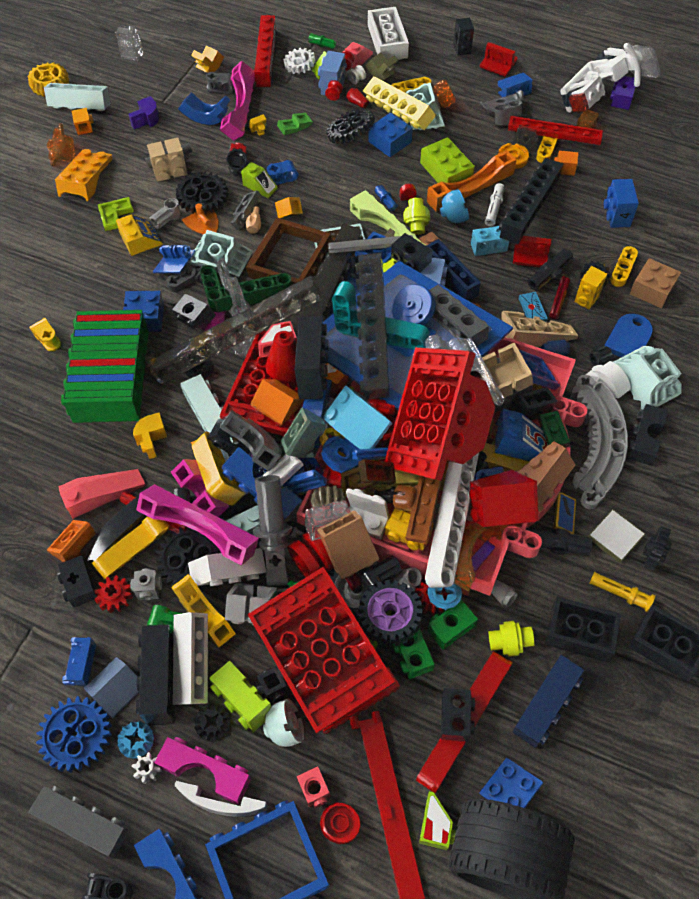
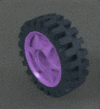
(390, 628)

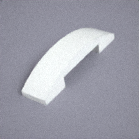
(247, 808)

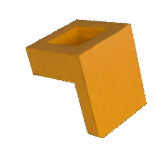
(288, 207)

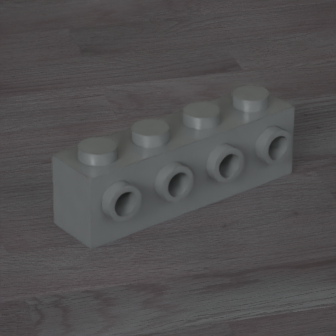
(78, 821)

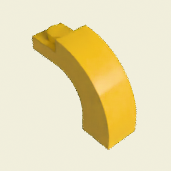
(194, 601)

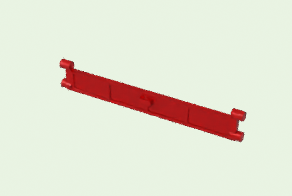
(390, 807)

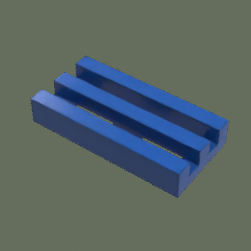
(305, 481)

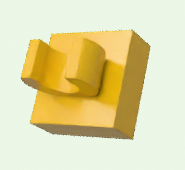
(258, 124)

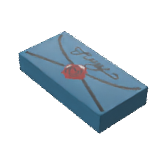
(532, 306)

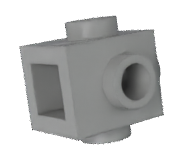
(146, 584)

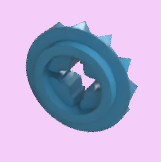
(451, 600)
(140, 748)

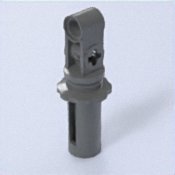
(272, 528)

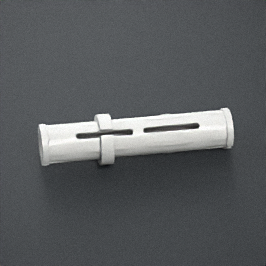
(496, 199)

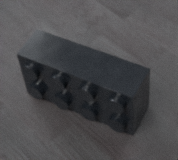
(311, 358)
(156, 675)

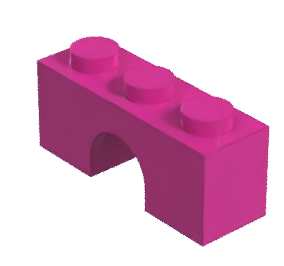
(189, 476)

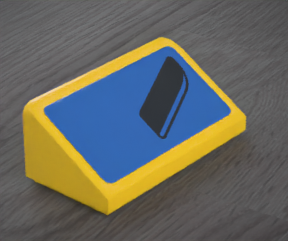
(565, 513)

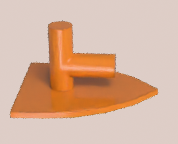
(201, 222)

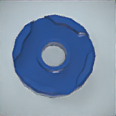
(333, 459)

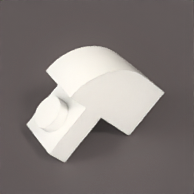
(612, 376)

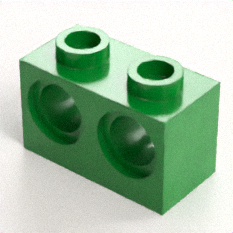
(417, 651)

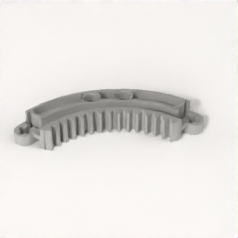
(603, 462)

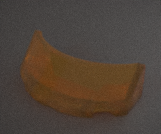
(465, 574)

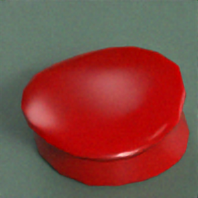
(340, 823)

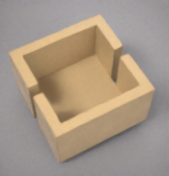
(167, 164)
(511, 371)

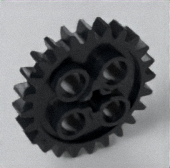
(359, 120)
(202, 190)
(173, 551)

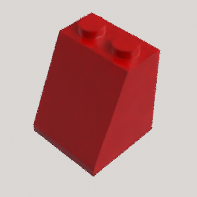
(504, 499)

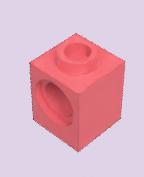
(311, 777)

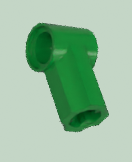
(162, 616)

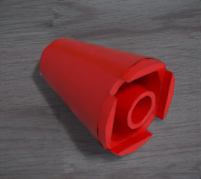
(282, 357)

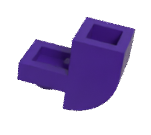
(146, 114)

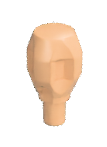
(253, 221)

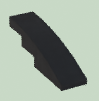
(113, 531)

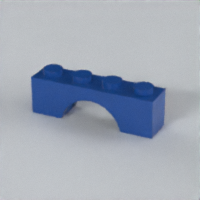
(240, 467)
(157, 853)

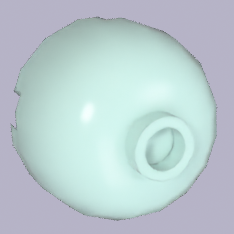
(283, 725)

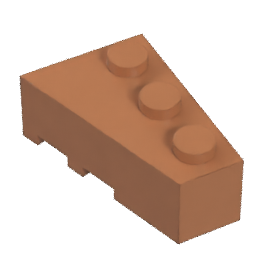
(548, 470)

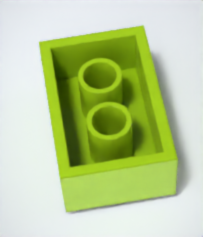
(446, 162)

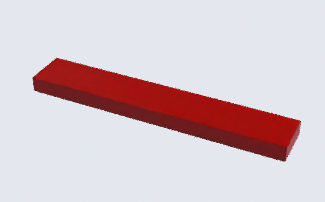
(558, 130)

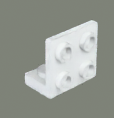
(371, 509)

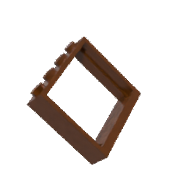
(281, 226)

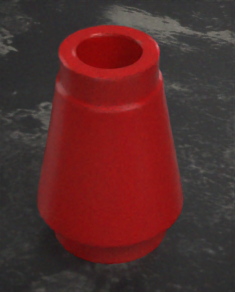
(357, 98)

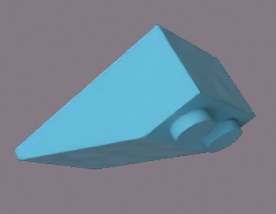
(357, 419)

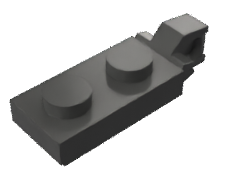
(244, 209)

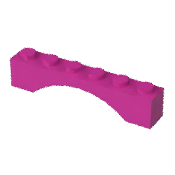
(234, 123)
(231, 540)

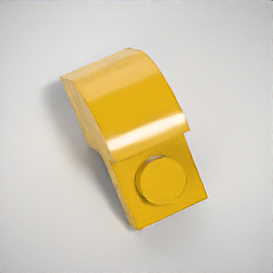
(209, 60)
(148, 430)

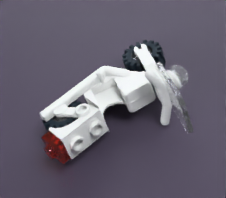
(608, 66)

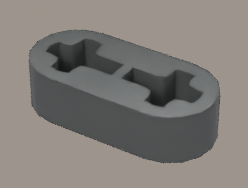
(181, 279)

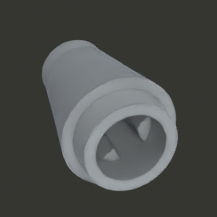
(504, 594)

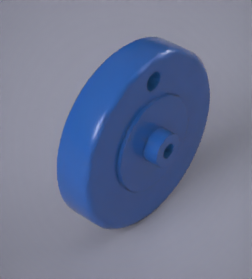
(413, 304)

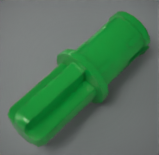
(322, 41)

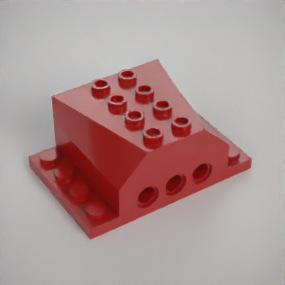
(246, 386)
(440, 414)
(320, 649)

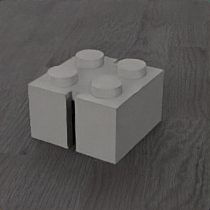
(241, 601)

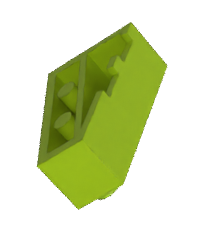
(240, 696)

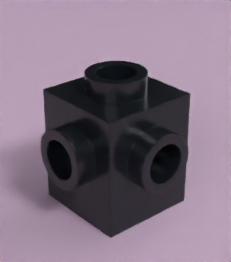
(269, 678)

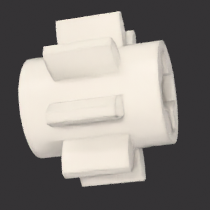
(139, 766)

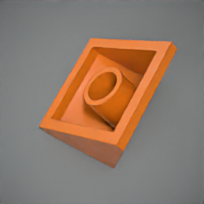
(276, 400)
(72, 540)

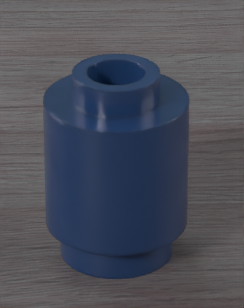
(557, 346)

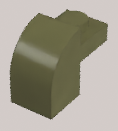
(380, 67)

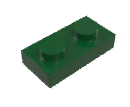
(553, 429)

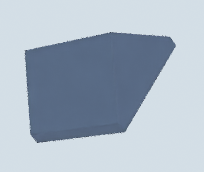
(113, 687)

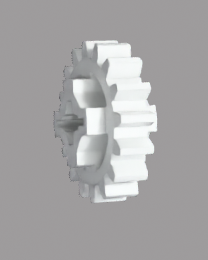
(299, 61)

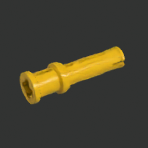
(632, 594)

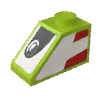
(257, 179)
(436, 825)

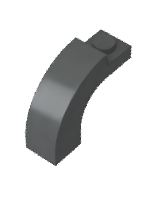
(259, 442)

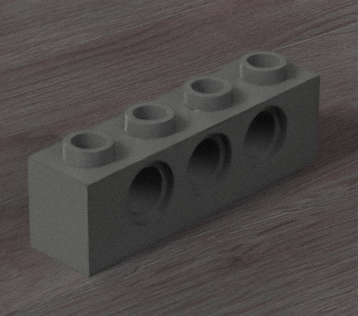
(457, 318)

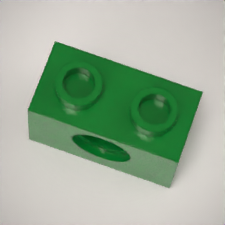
(447, 635)

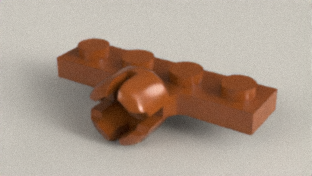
(421, 503)

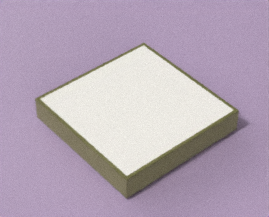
(616, 536)

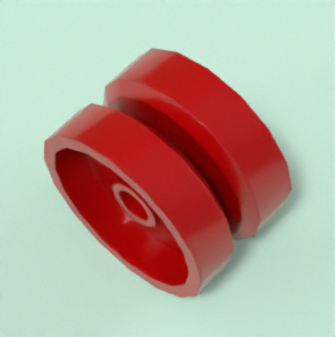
(309, 555)

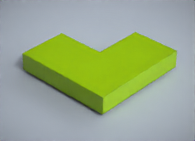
(111, 210)

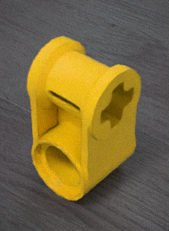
(46, 335)

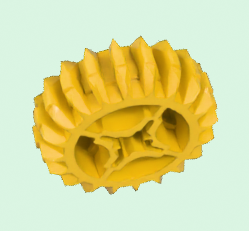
(46, 74)

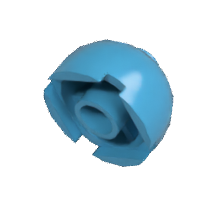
(454, 208)

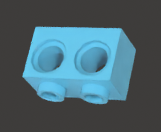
(487, 241)

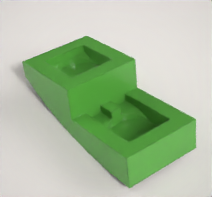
(297, 123)

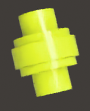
(416, 216)
(511, 638)

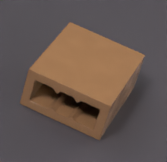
(348, 544)

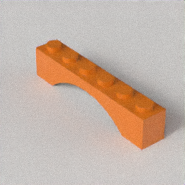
(495, 170)

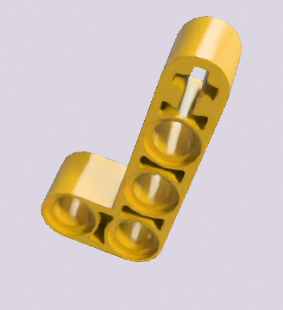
(210, 463)
(130, 546)

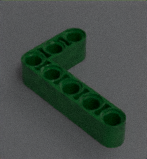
(253, 290)

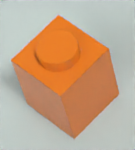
(569, 161)

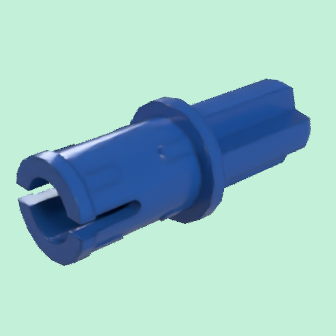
(385, 197)

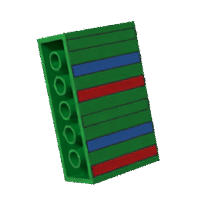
(106, 366)

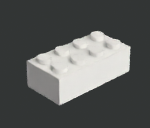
(388, 33)

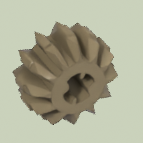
(327, 495)

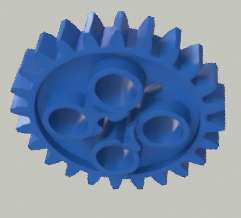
(90, 743)

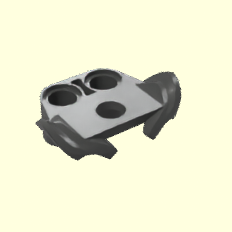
(510, 106)

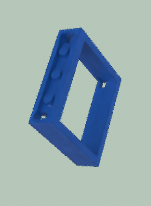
(260, 820)

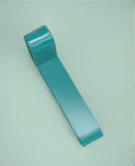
(398, 332)

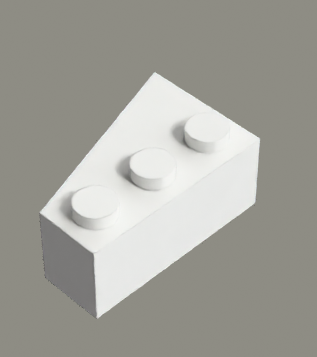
(216, 569)

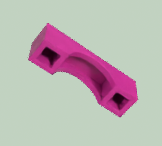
(177, 758)

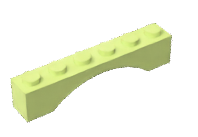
(368, 209)

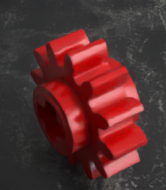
(110, 602)

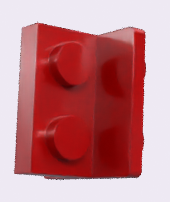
(498, 59)
(531, 251)

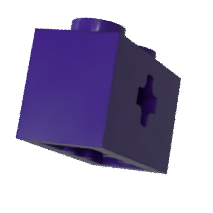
(623, 92)

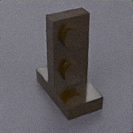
(368, 474)

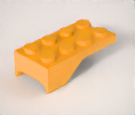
(82, 174)

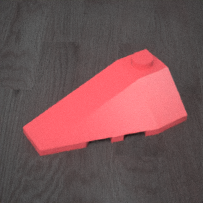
(94, 491)

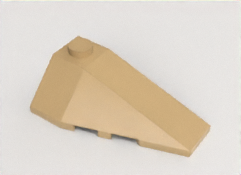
(536, 331)

